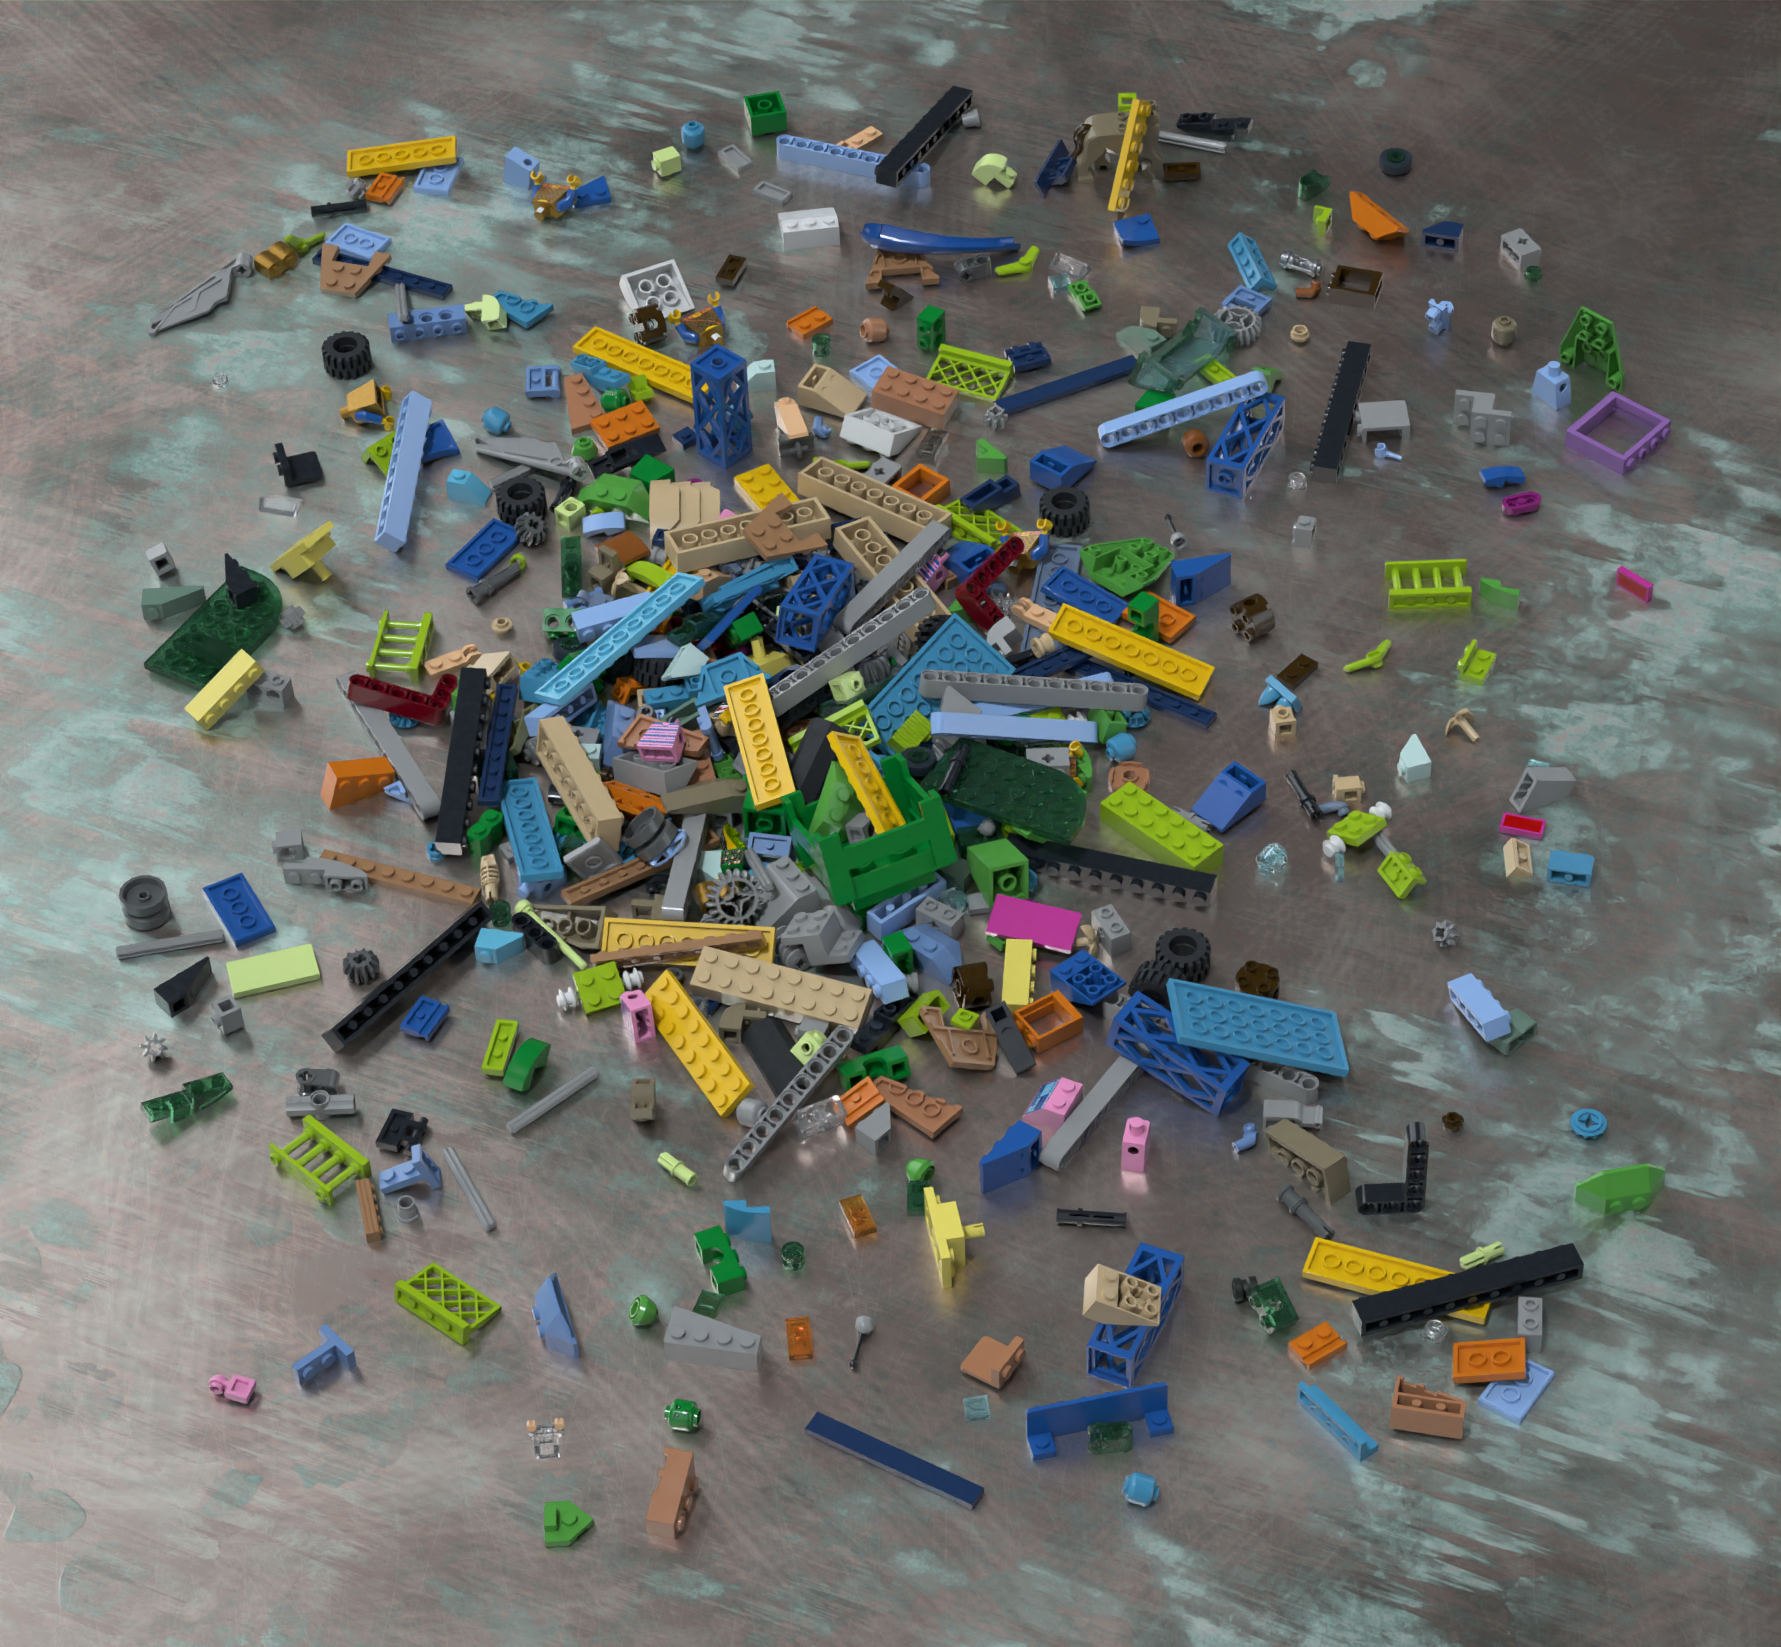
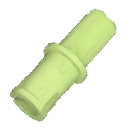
(677, 1169)
(1481, 1255)

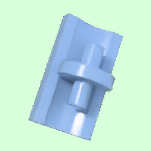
(1439, 315)

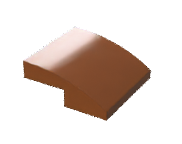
(627, 546)

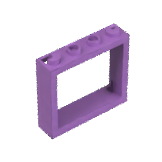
(1577, 438)

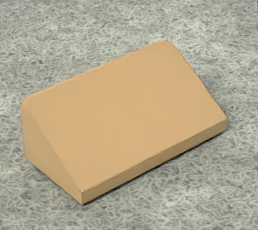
(1517, 859)

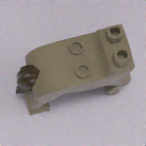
(1105, 134)

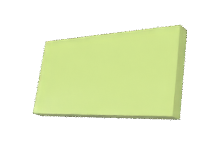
(273, 970)

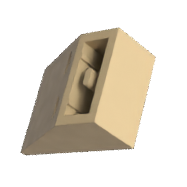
(829, 392)
(1120, 1298)

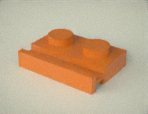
(384, 188)
(809, 323)
(861, 1101)
(1317, 1345)

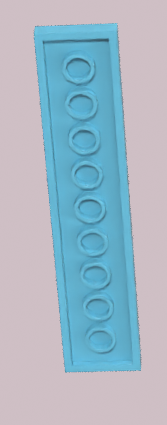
(619, 639)

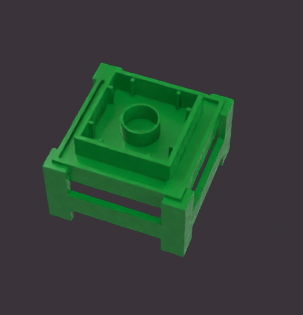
(882, 863)

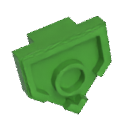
(564, 1523)

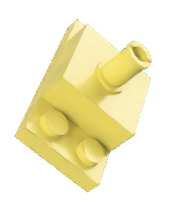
(307, 553)
(768, 660)
(947, 1235)

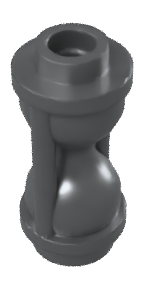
(1293, 261)

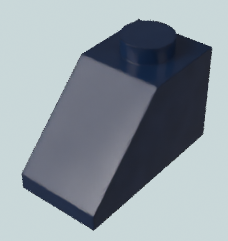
(1443, 236)

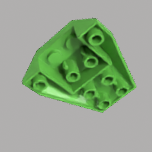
(1594, 341)
(1126, 564)

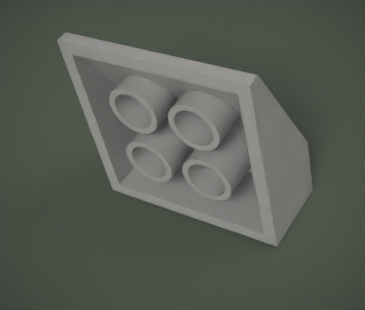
(790, 896)

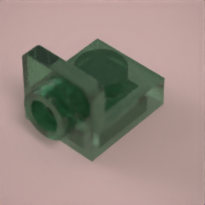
(915, 1197)

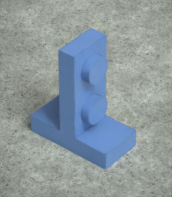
(418, 1169)
(331, 1350)

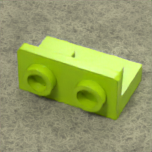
(1475, 664)
(1400, 873)

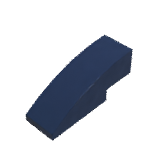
(992, 494)

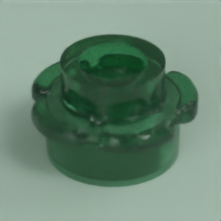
(1533, 274)

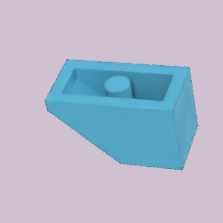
(467, 488)
(498, 945)

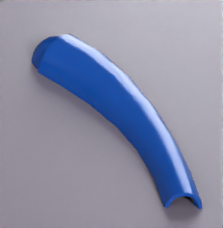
(907, 241)

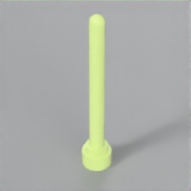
(525, 906)

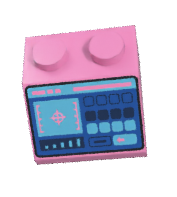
(1054, 1103)

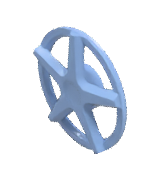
(671, 850)

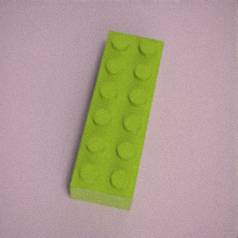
(1160, 830)

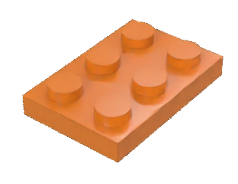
(624, 425)
(1172, 619)
(1489, 1360)

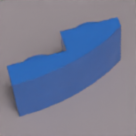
(1498, 475)

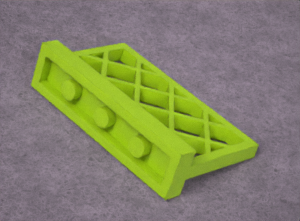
(974, 363)
(973, 531)
(849, 719)
(435, 1312)

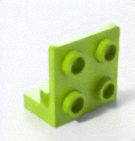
(380, 452)

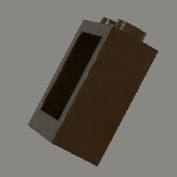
(1355, 297)

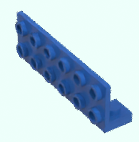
(1076, 1415)

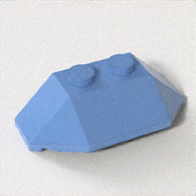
(617, 721)
(933, 952)
(554, 1318)

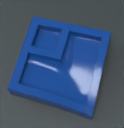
(1137, 231)
(439, 442)

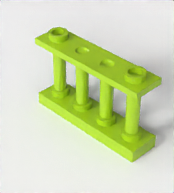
(1427, 597)
(417, 654)
(326, 1141)

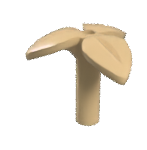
(622, 580)
(1462, 718)
(1090, 940)

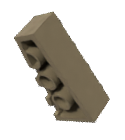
(1310, 1159)

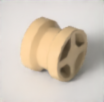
(1042, 645)

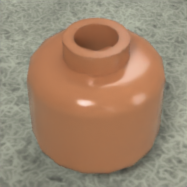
(874, 330)

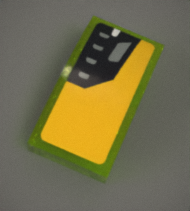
(731, 839)

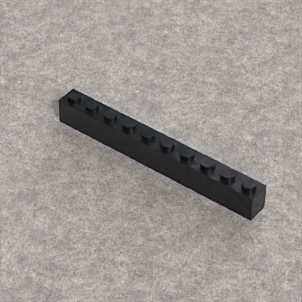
(924, 137)
(1341, 410)
(461, 761)
(1118, 871)
(407, 976)
(1466, 1289)

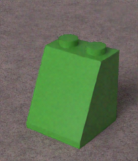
(999, 870)

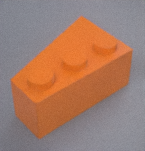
(355, 780)

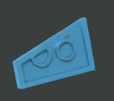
(522, 311)

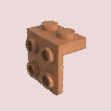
(993, 1360)

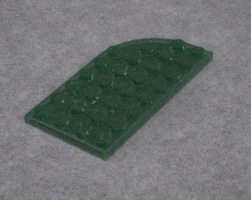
(219, 617)
(1014, 792)

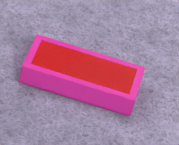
(1634, 584)
(1522, 826)

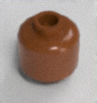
(1195, 443)

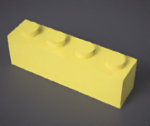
(224, 689)
(1018, 973)

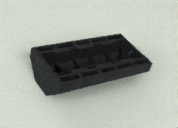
(814, 758)
(770, 1049)

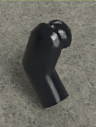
(655, 883)

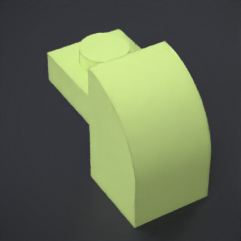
(992, 167)
(489, 311)

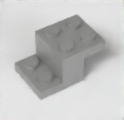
(1486, 422)
(822, 937)

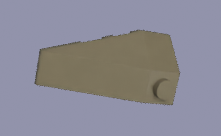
(708, 796)
(576, 924)

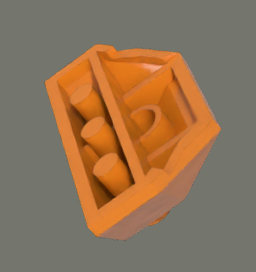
(1374, 218)
(632, 800)

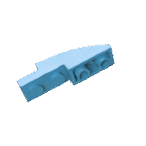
(598, 373)
(672, 696)

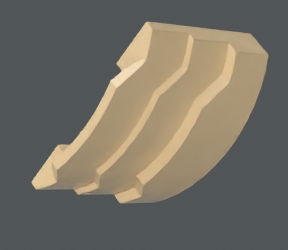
(681, 504)

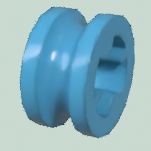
(431, 854)

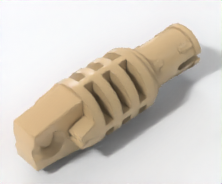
(490, 878)

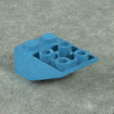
(535, 678)

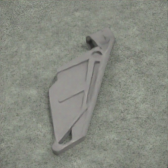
(202, 297)
(532, 453)

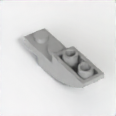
(328, 872)

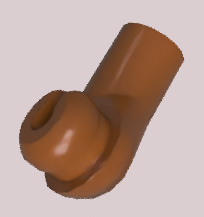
(1309, 292)

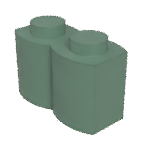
(1522, 1030)

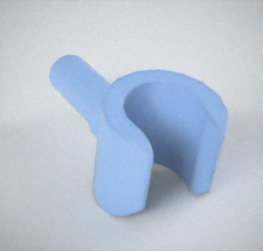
(1381, 452)

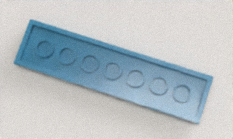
(529, 831)

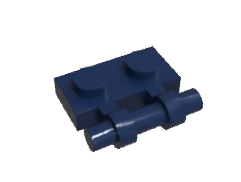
(1028, 356)

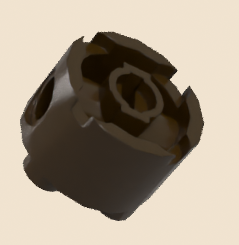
(656, 322)
(1252, 617)
(1258, 980)
(972, 985)

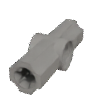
(320, 1105)

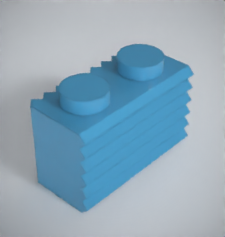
(1570, 868)

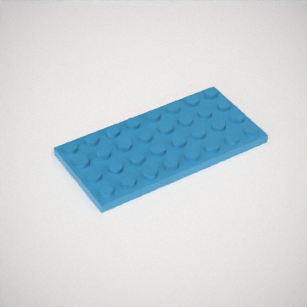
(949, 649)
(1257, 1027)

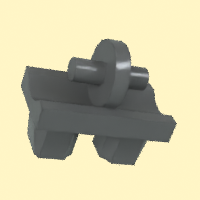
(795, 446)

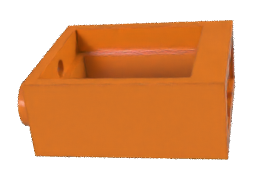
(921, 473)
(1050, 1003)

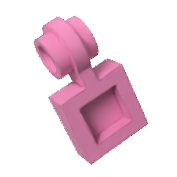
(236, 1389)

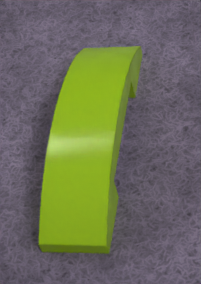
(648, 573)

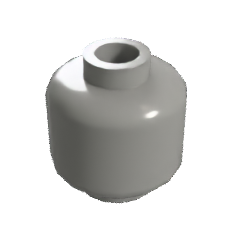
(750, 1111)

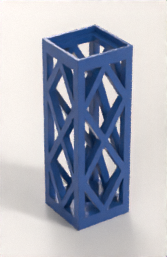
(719, 369)
(1242, 475)
(827, 592)
(1157, 1042)
(1158, 1268)

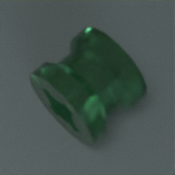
(821, 345)
(502, 913)
(791, 1250)

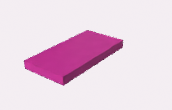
(1044, 924)

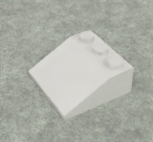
(809, 228)
(657, 285)
(879, 431)

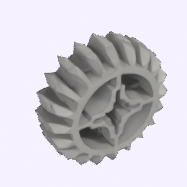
(1244, 321)
(732, 889)

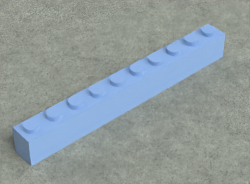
(403, 472)

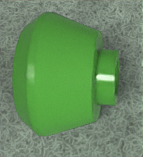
(585, 448)
(920, 1169)
(642, 1311)

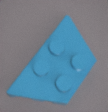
(724, 672)

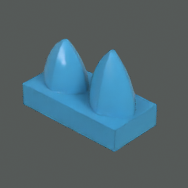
(1277, 690)

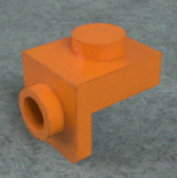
(625, 688)

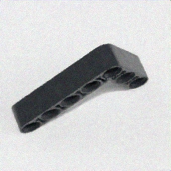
(1404, 1196)

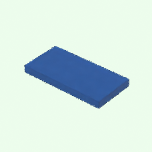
(484, 551)
(1084, 595)
(729, 618)
(239, 910)

